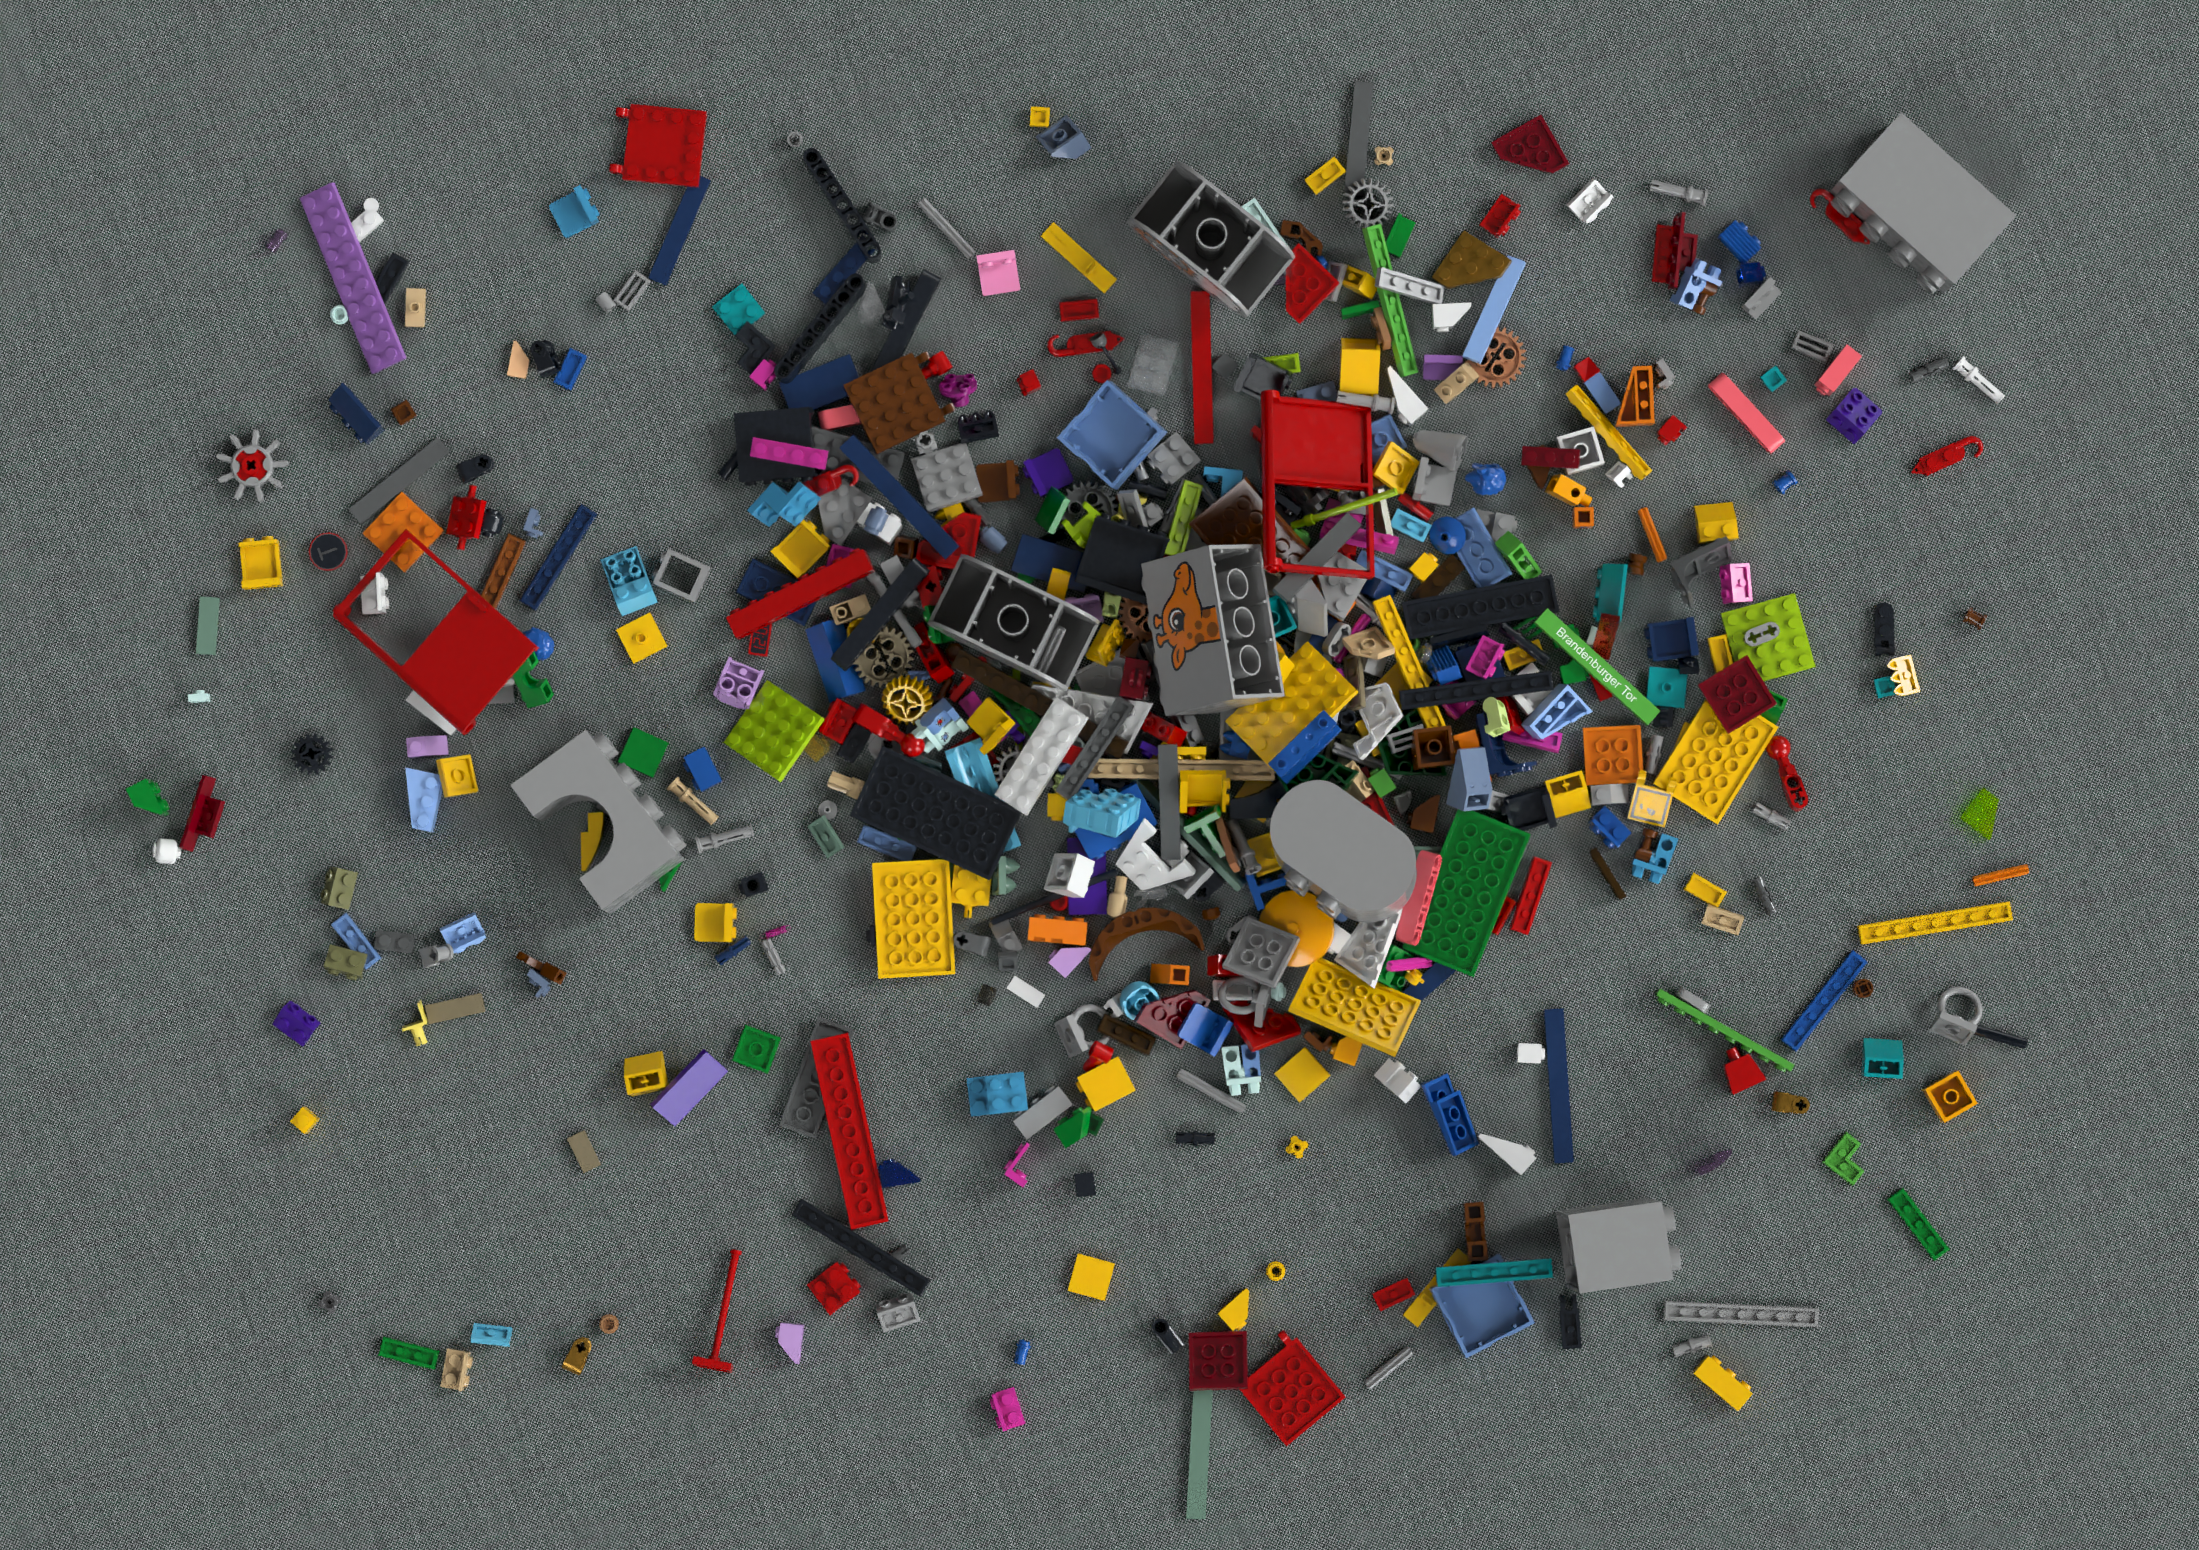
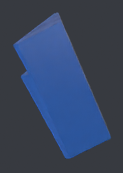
(824, 641)
(1450, 1114)

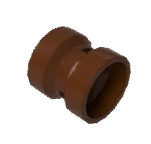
(1636, 564)
(1859, 988)

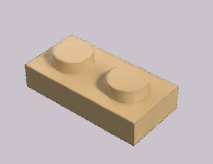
(1722, 919)

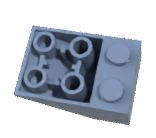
(1470, 780)

